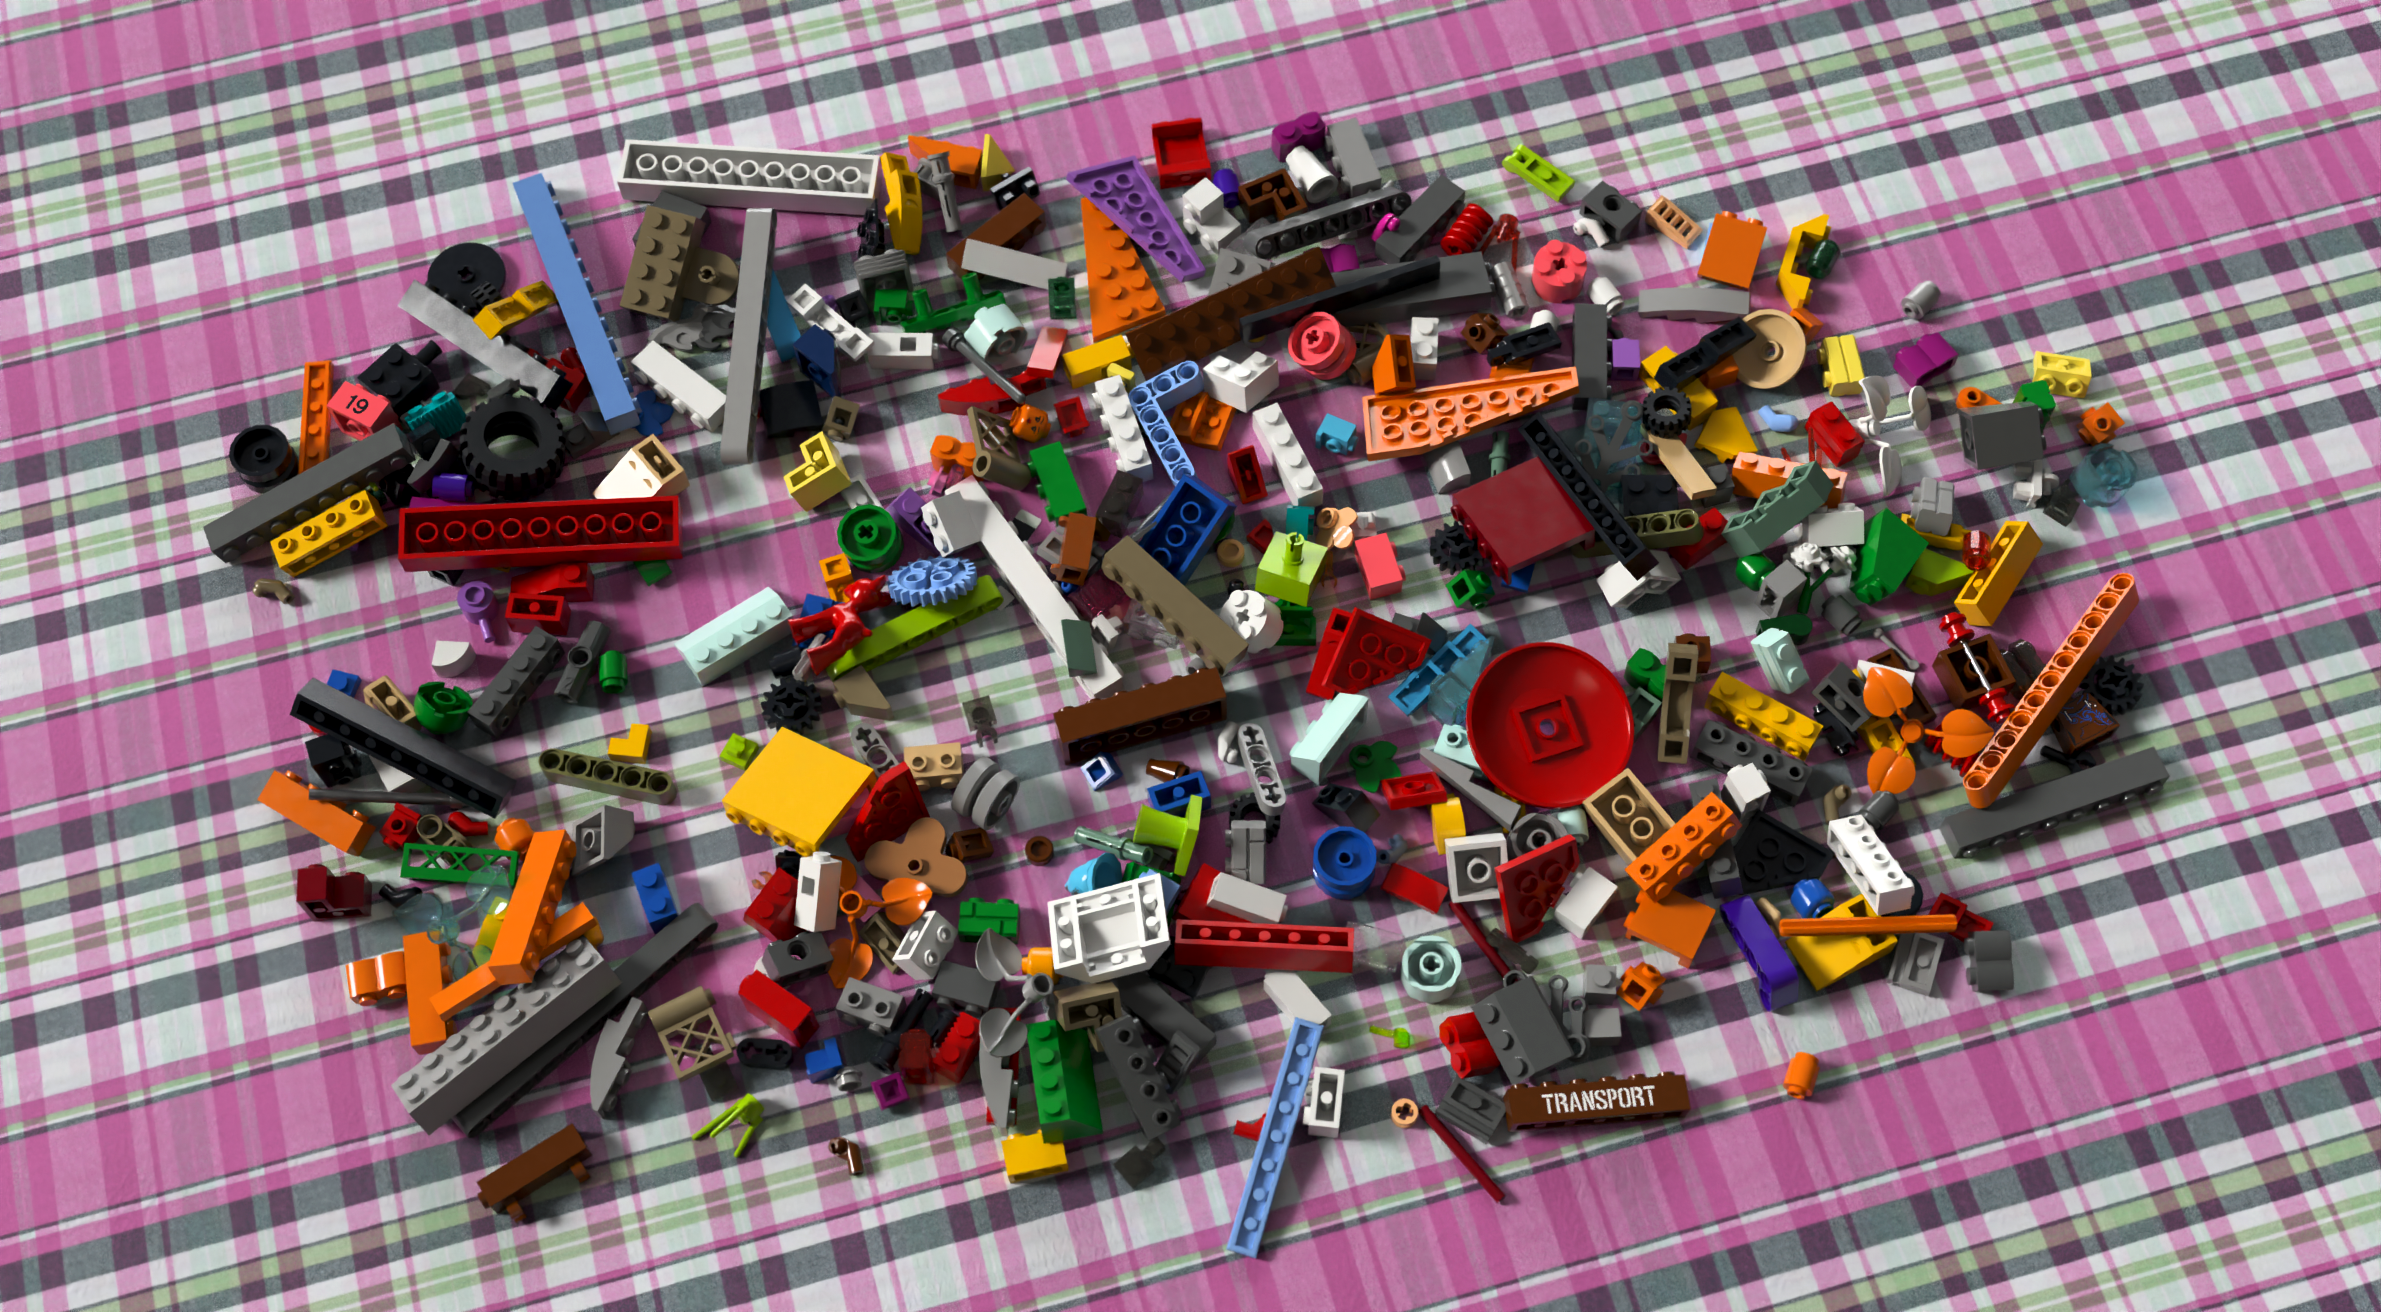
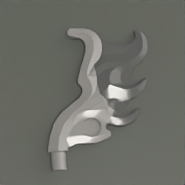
(700, 330)

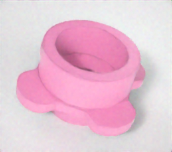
(937, 480)

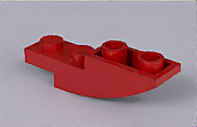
(987, 396)

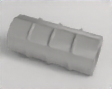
(1509, 290)

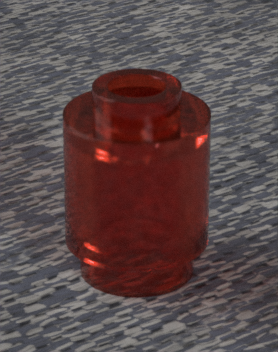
(1976, 550)

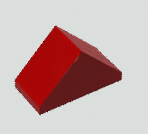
(1246, 474)

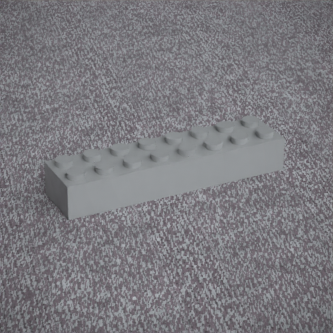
(505, 1035)

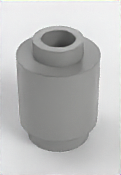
(1920, 299)

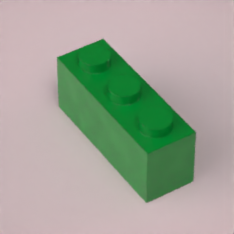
(1055, 482)

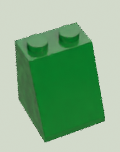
(1885, 557)

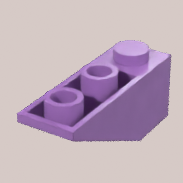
(909, 516)

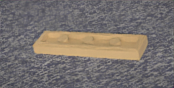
(1681, 465)

